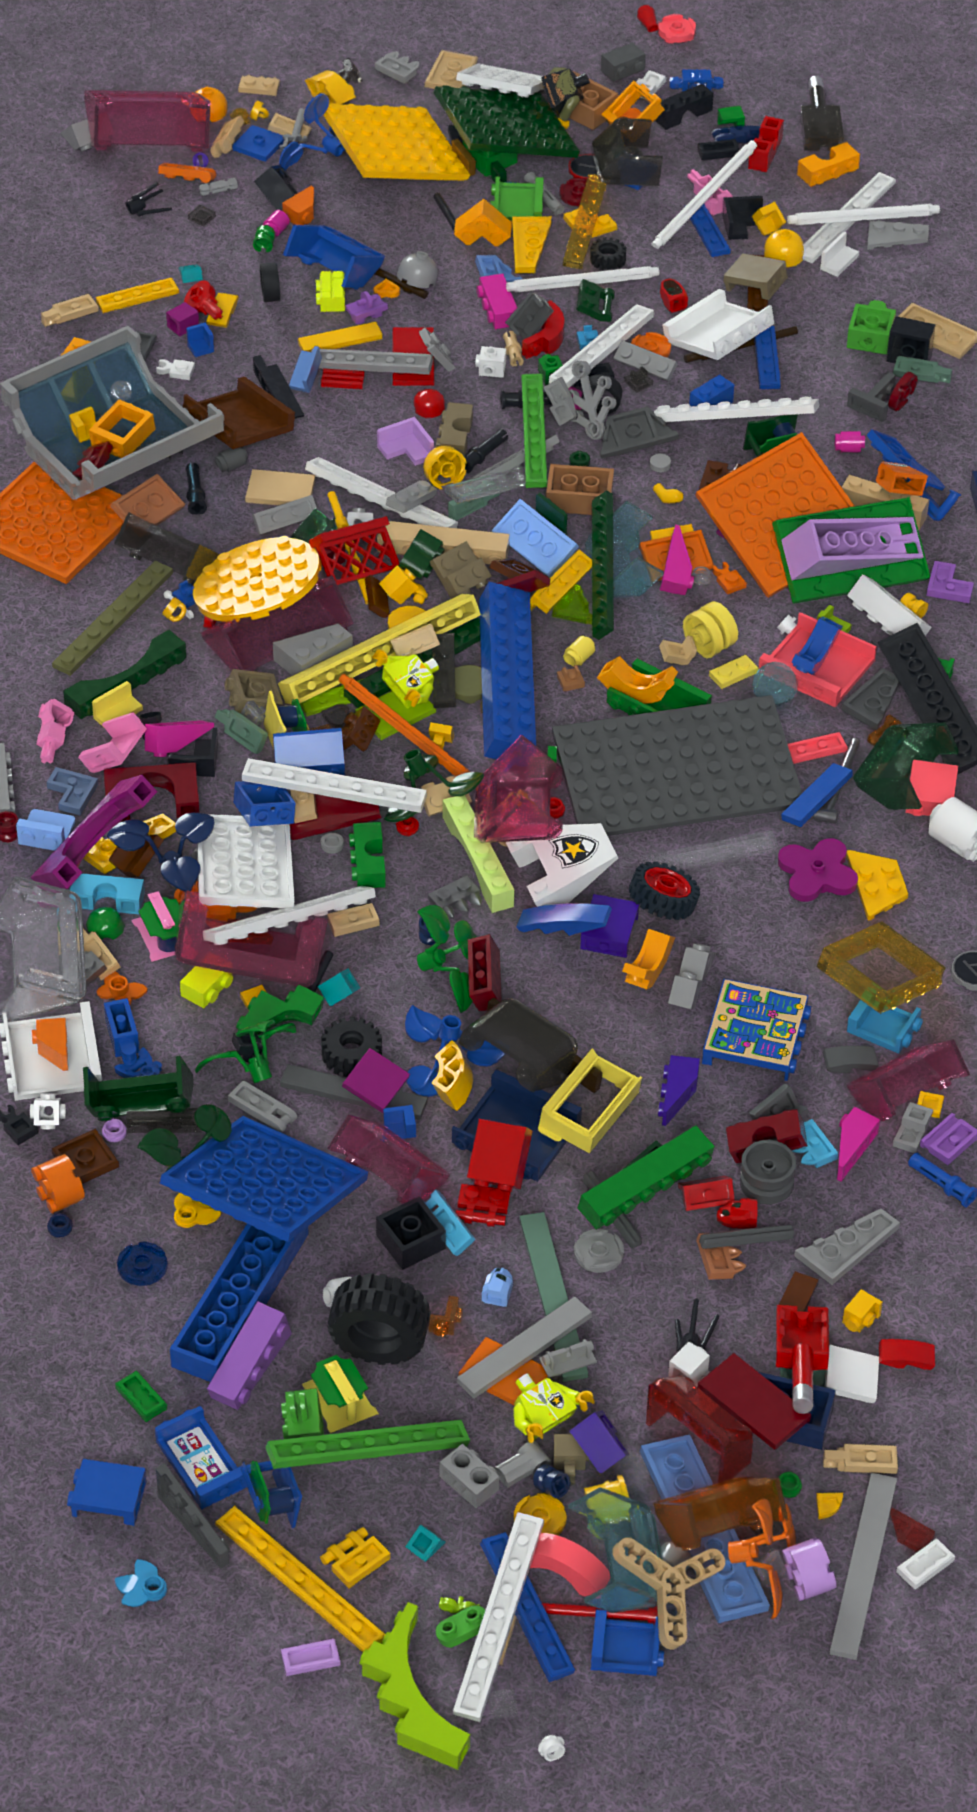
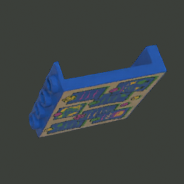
(757, 1026)

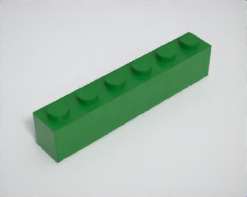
(646, 1177)

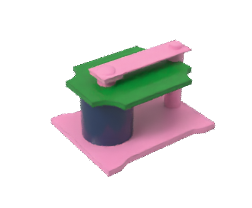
(158, 925)

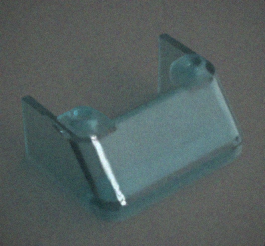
(629, 577)
(613, 1519)

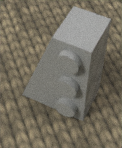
(311, 648)

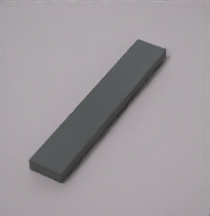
(331, 1087)

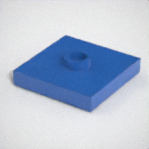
(258, 143)

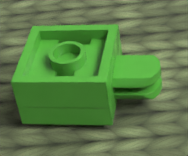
(870, 327)
(302, 1414)

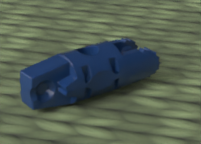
(742, 134)

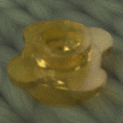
(241, 112)

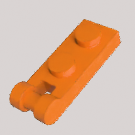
(188, 172)

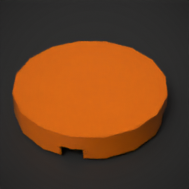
(651, 339)

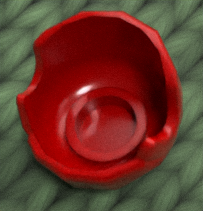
(429, 403)

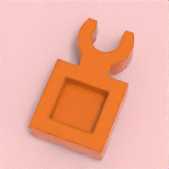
(729, 580)

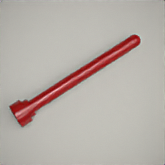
(590, 1611)

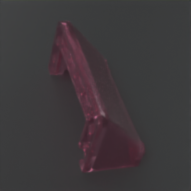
(147, 118)
(250, 642)
(515, 796)
(286, 961)

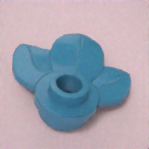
(137, 1585)

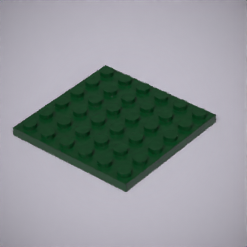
(505, 122)

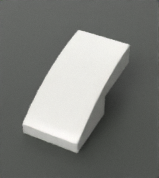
(652, 81)

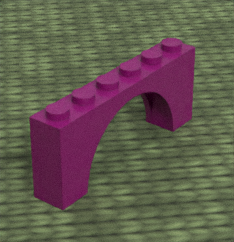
(125, 798)

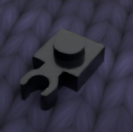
(18, 1127)

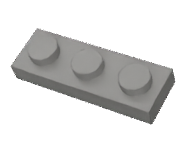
(654, 363)
(411, 496)
(283, 514)

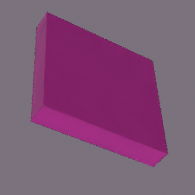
(376, 1080)

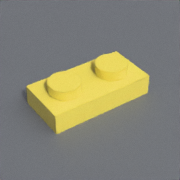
(733, 671)

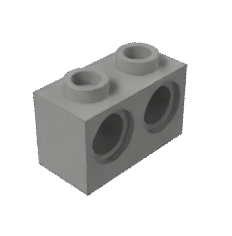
(465, 1479)

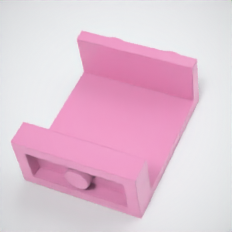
(125, 734)

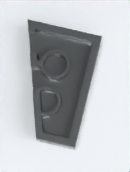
(872, 699)

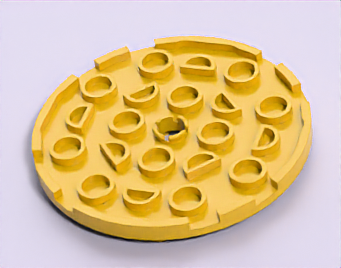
(257, 579)

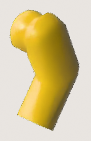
(668, 495)

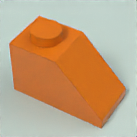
(300, 207)
(52, 1041)

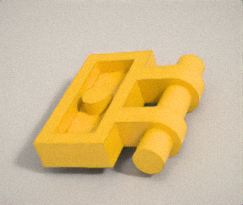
(359, 1562)

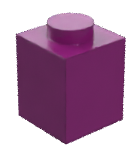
(182, 317)

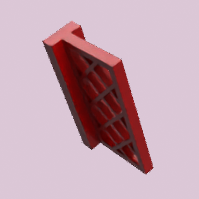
(355, 533)

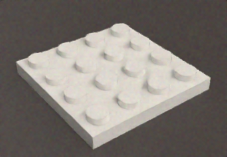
(501, 78)

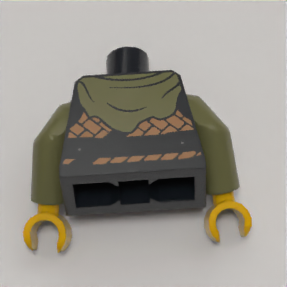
(564, 91)

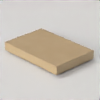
(446, 68)
(278, 487)

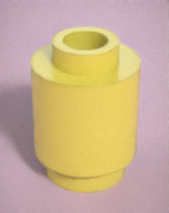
(579, 651)

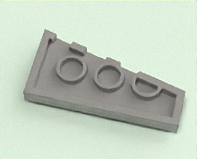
(847, 1247)

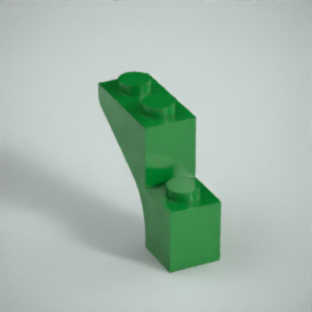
(299, 1005)

